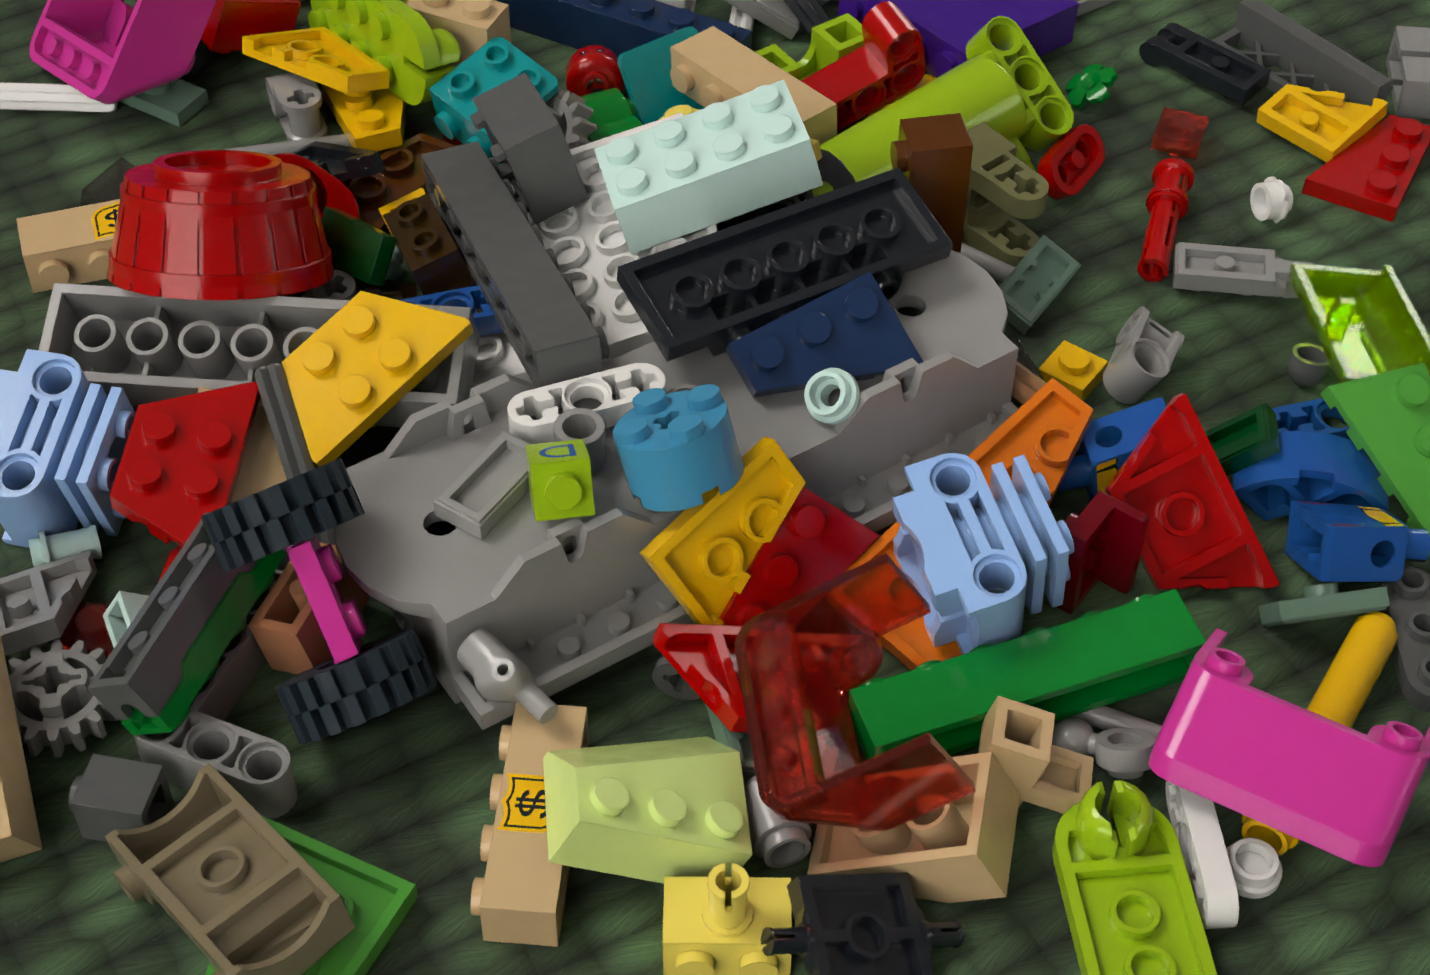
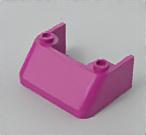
(116, 49)
(1288, 762)

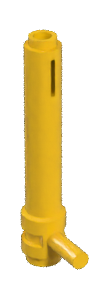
(1341, 695)

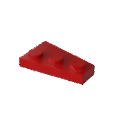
(1374, 169)
(807, 550)

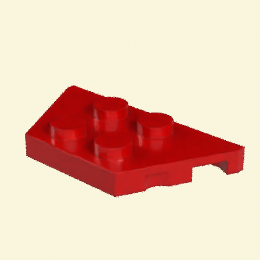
(184, 459)
(1195, 519)
(709, 665)

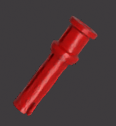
(1166, 206)

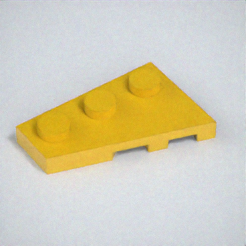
(321, 58)
(369, 121)
(711, 545)

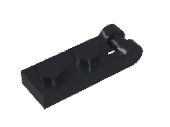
(1205, 62)

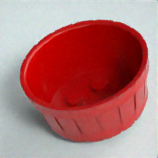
(218, 228)

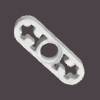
(546, 400)
(1204, 856)

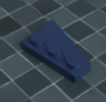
(841, 330)

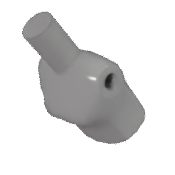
(502, 675)

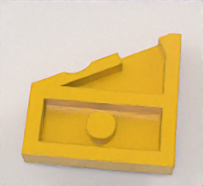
(1319, 120)

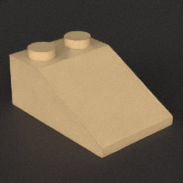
(949, 853)

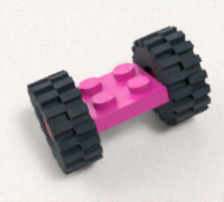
(359, 678)

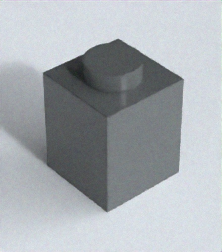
(118, 796)

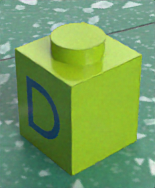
(560, 480)

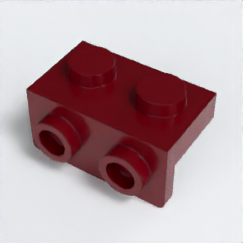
(1106, 548)

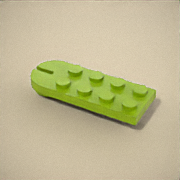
(394, 38)
(1128, 888)

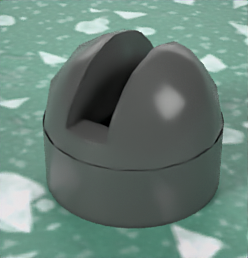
(1307, 365)

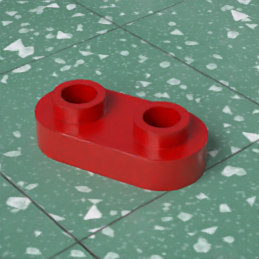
(1072, 161)

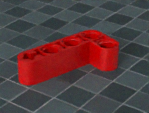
(878, 71)

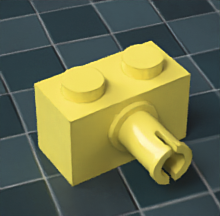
(718, 923)

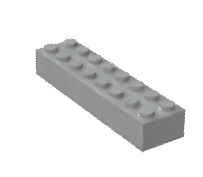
(175, 345)

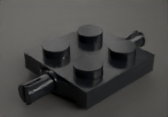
(859, 926)

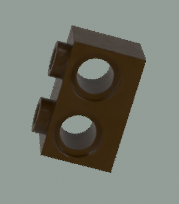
(428, 247)

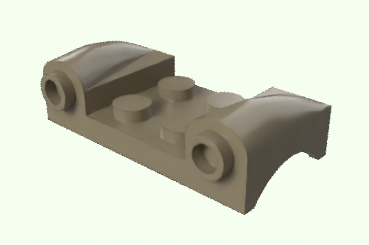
(231, 883)

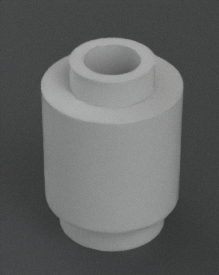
(772, 838)

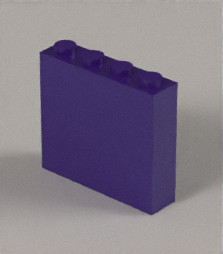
(951, 23)

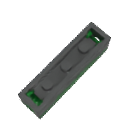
(179, 636)

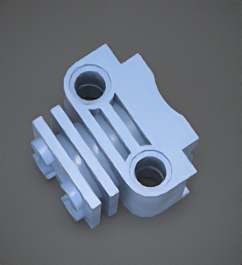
(58, 448)
(979, 547)

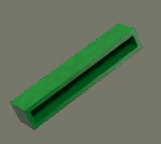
(1054, 668)

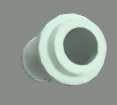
(61, 545)

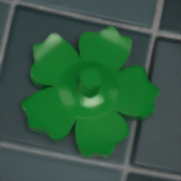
(1091, 85)

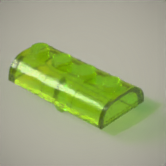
(1361, 319)

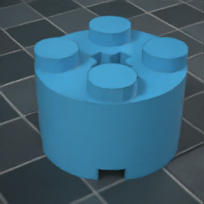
(678, 447)

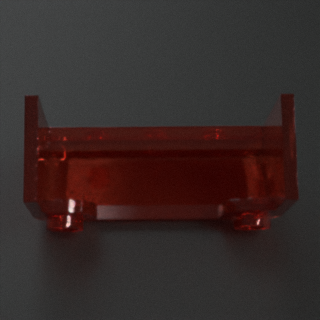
(798, 715)

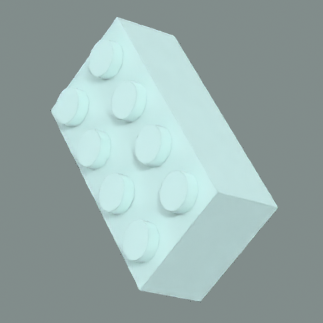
(708, 166)

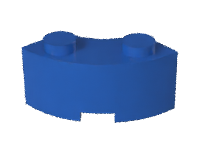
(1310, 469)

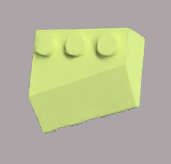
(647, 808)

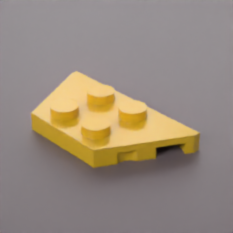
(364, 365)

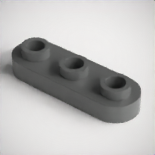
(1410, 612)

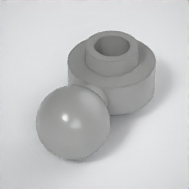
(1117, 750)

